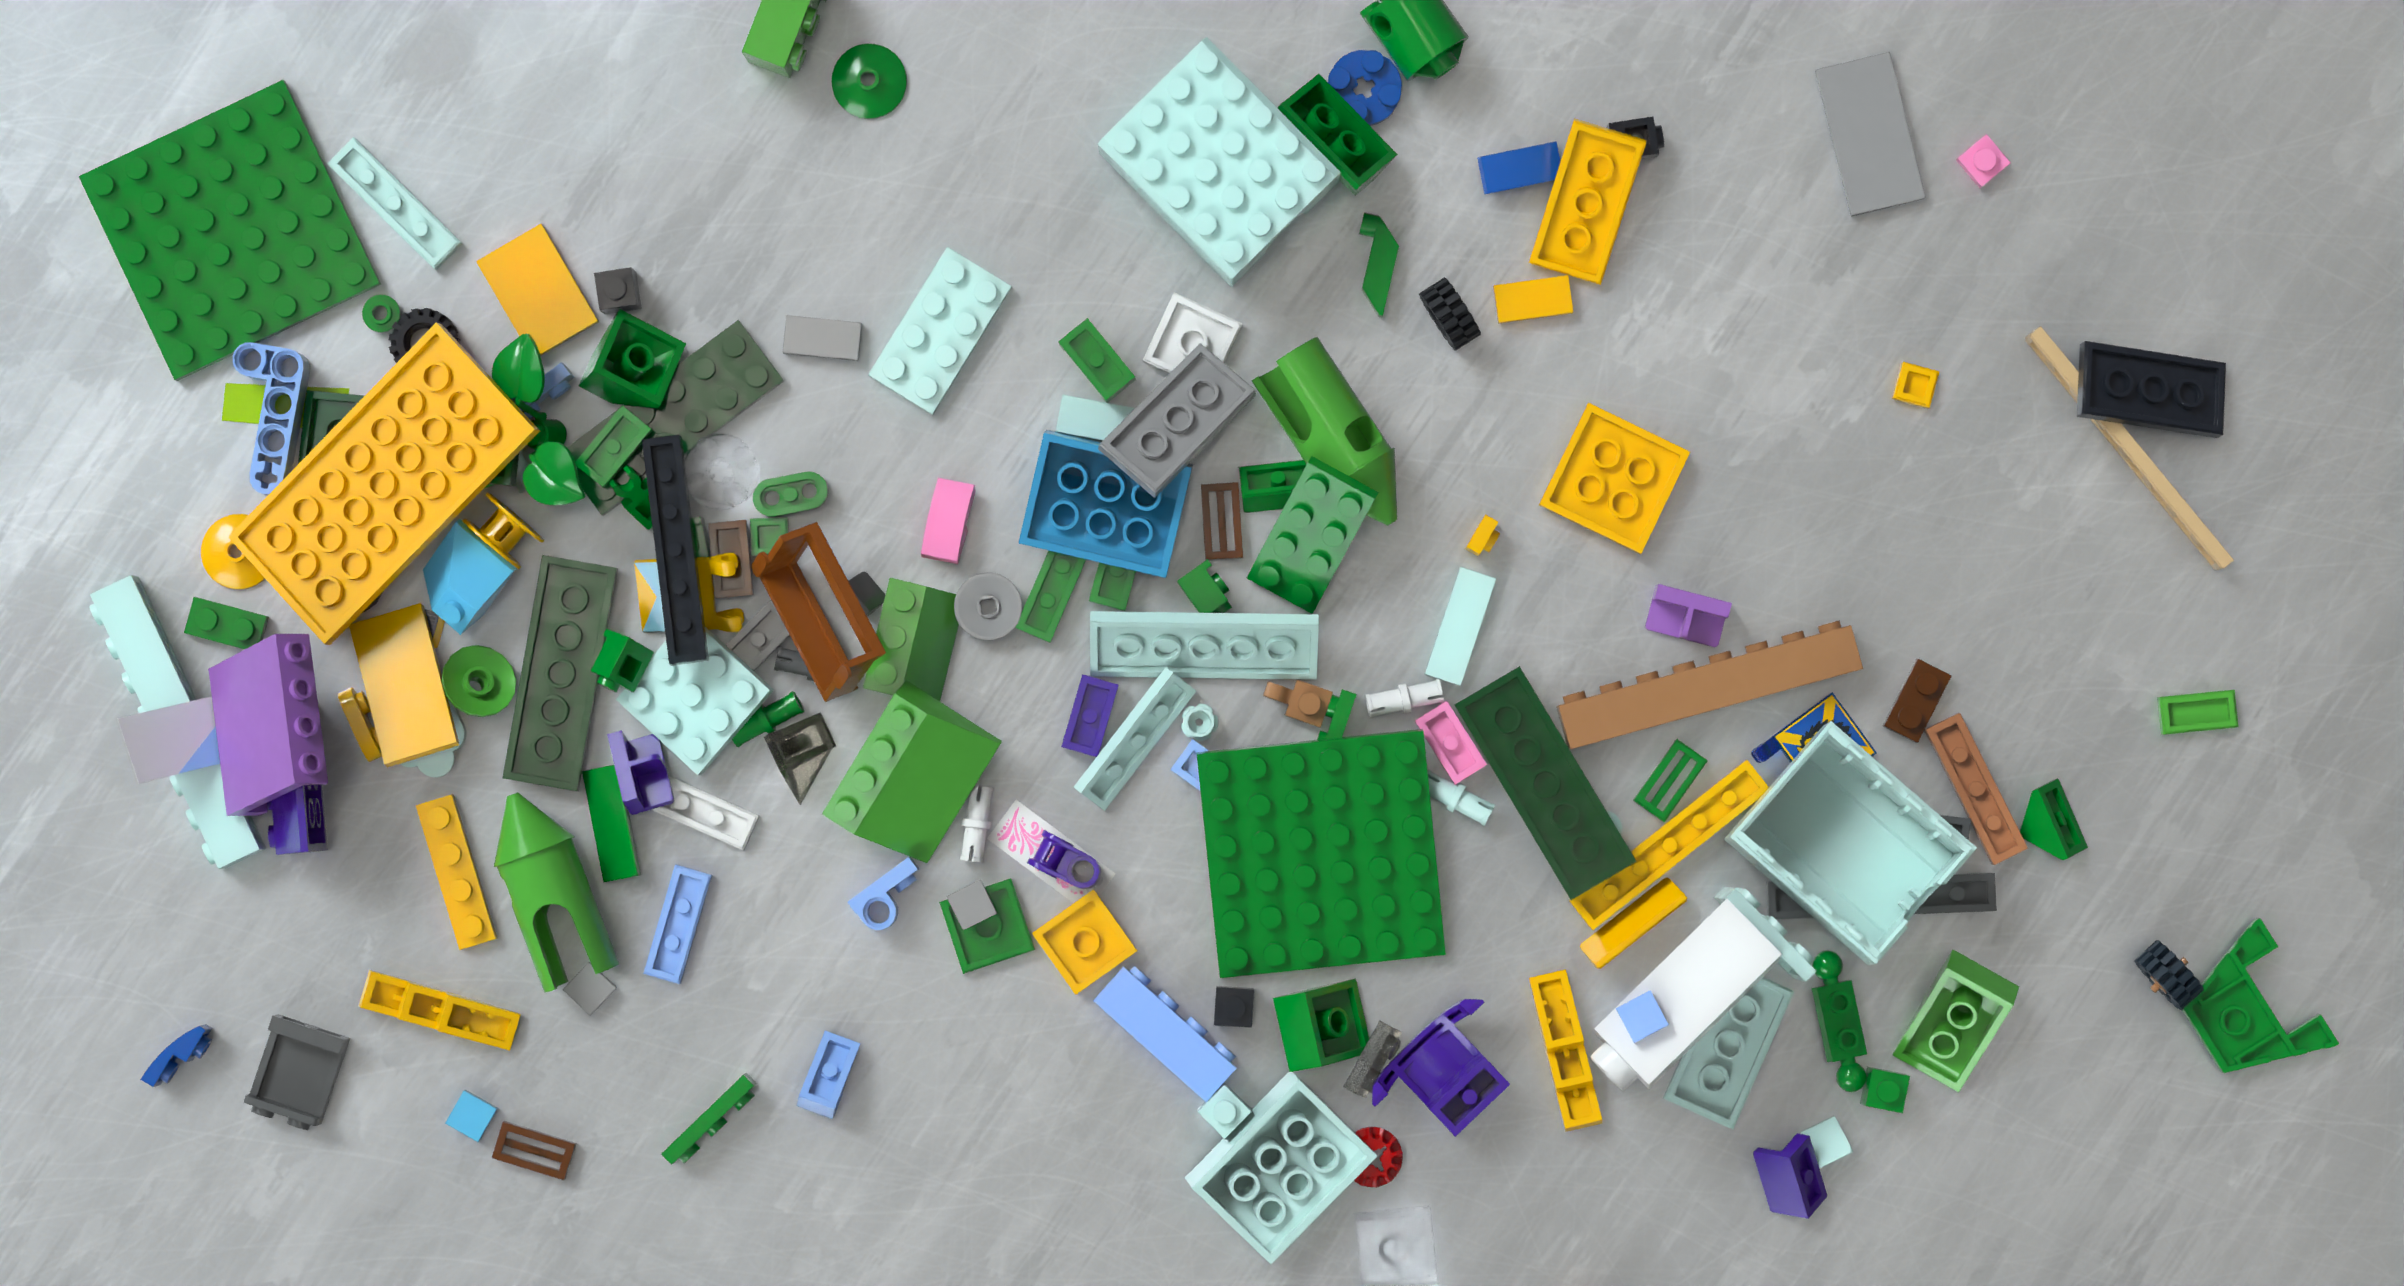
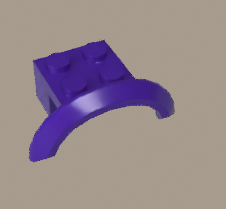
(1445, 1070)

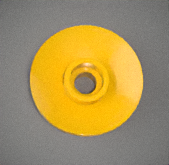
(217, 560)

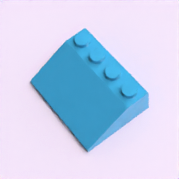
(1097, 511)

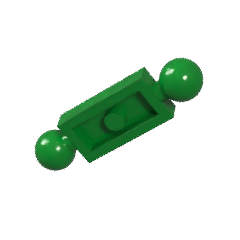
(1839, 1021)

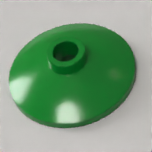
(871, 100)

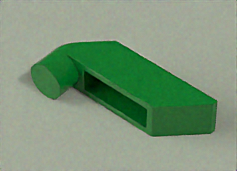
(1380, 261)

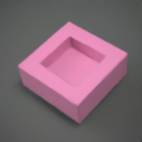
(1983, 161)

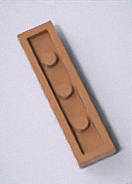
(1976, 789)

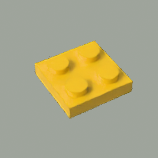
(1084, 941)

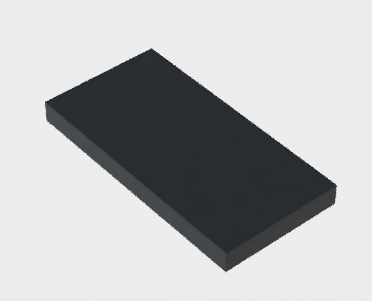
(2151, 389)

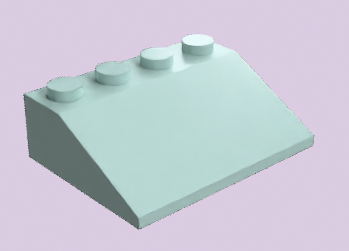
(1280, 1167)

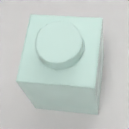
(1224, 1110)

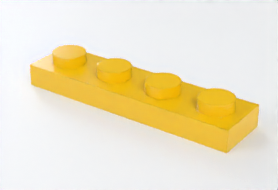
(456, 871)

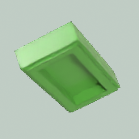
(2197, 712)

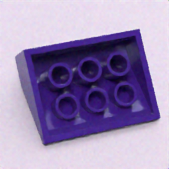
(298, 821)

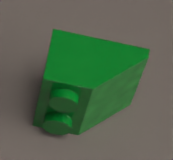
(1322, 1025)

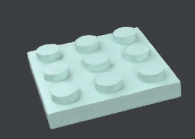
(697, 704)
(1794, 957)

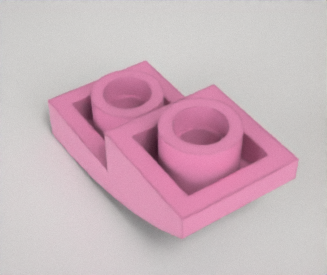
(947, 521)

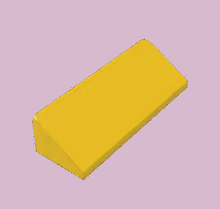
(1633, 923)

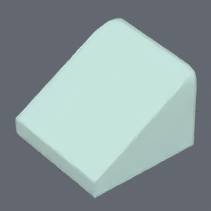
(1828, 1141)

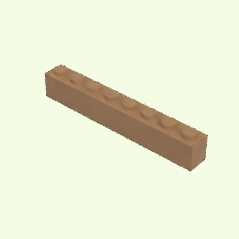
(1710, 686)

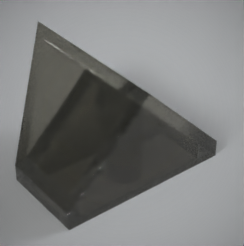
(801, 752)

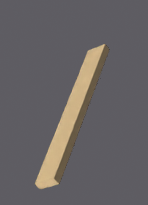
(2134, 456)

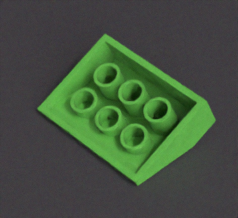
(912, 774)

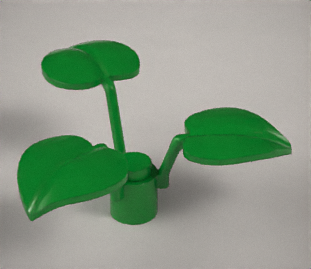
(553, 471)

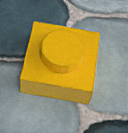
(1484, 536)

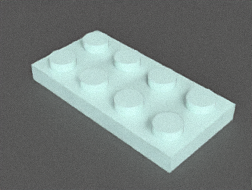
(940, 330)

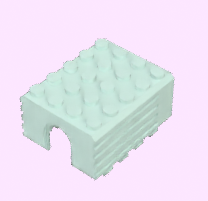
(1218, 161)
(1849, 843)

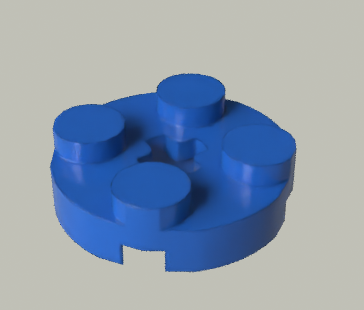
(1371, 67)

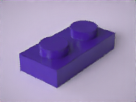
(1090, 715)

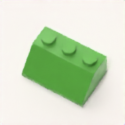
(918, 638)

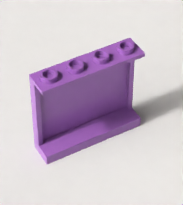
(267, 723)

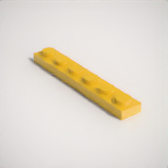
(1673, 843)

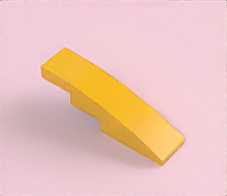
(439, 1010)
(1565, 1050)

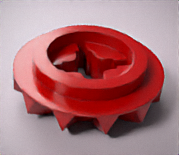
(1390, 1160)

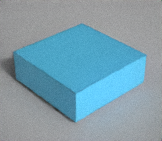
(471, 1115)

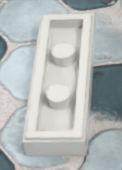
(709, 814)

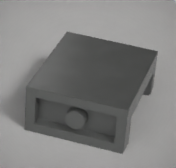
(297, 1072)

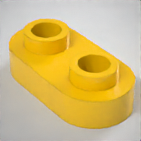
(355, 709)

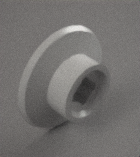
(987, 587)

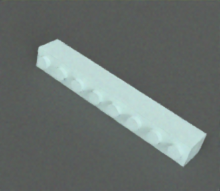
(160, 683)

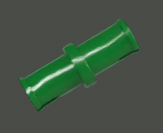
(769, 717)

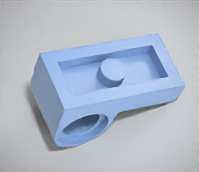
(898, 878)
(828, 1075)

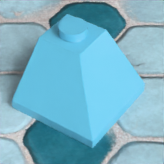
(464, 577)

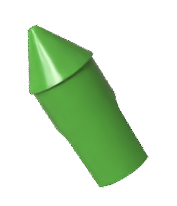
(1330, 422)
(542, 870)

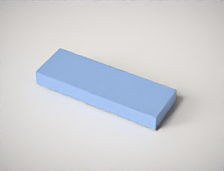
(677, 924)

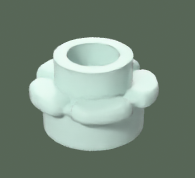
(1209, 725)

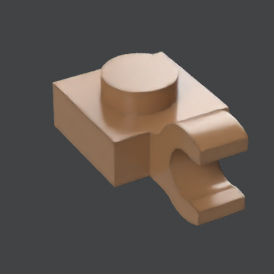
(1304, 702)

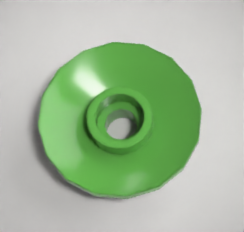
(486, 668)

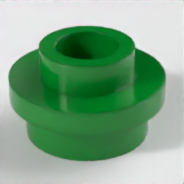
(386, 324)

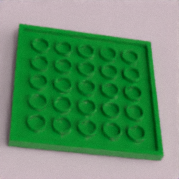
(229, 230)
(1321, 853)

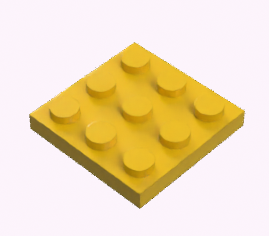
(1614, 478)

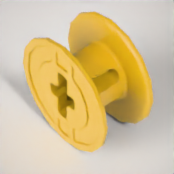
(503, 530)

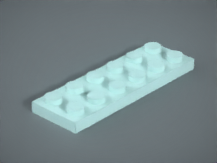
(1204, 645)

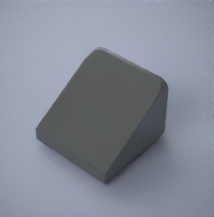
(867, 592)

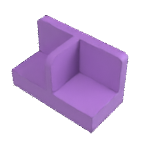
(1687, 615)

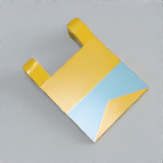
(650, 597)

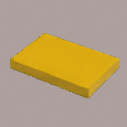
(537, 289)

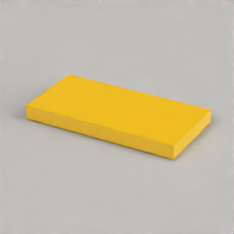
(1587, 201)
(404, 685)

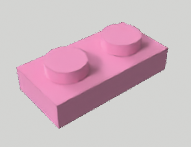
(1450, 742)

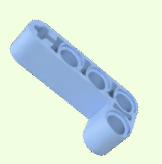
(270, 421)

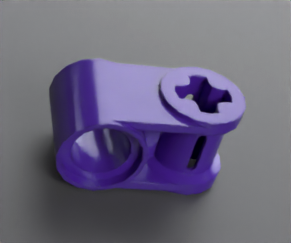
(1063, 861)

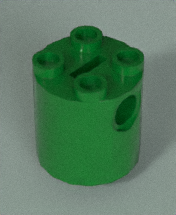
(1417, 35)

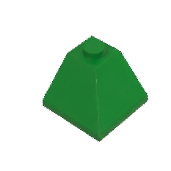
(632, 363)

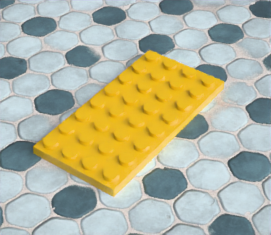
(383, 483)

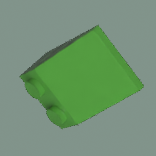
(1956, 1020)

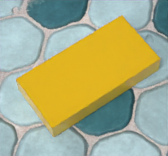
(1533, 299)

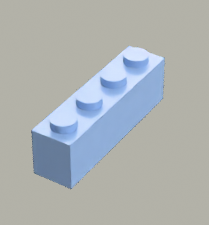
(1165, 1033)

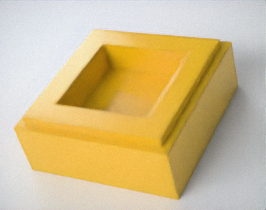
(1915, 385)

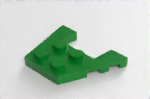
(2237, 1020)

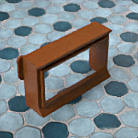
(804, 617)

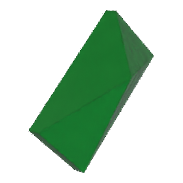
(2051, 822)

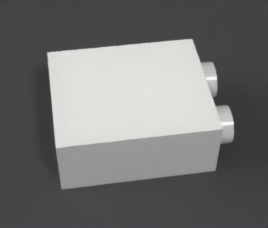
(1693, 992)

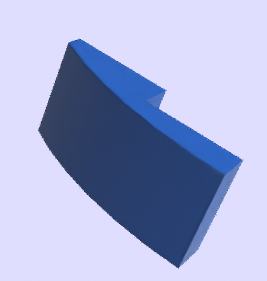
(1519, 167)
(186, 1047)

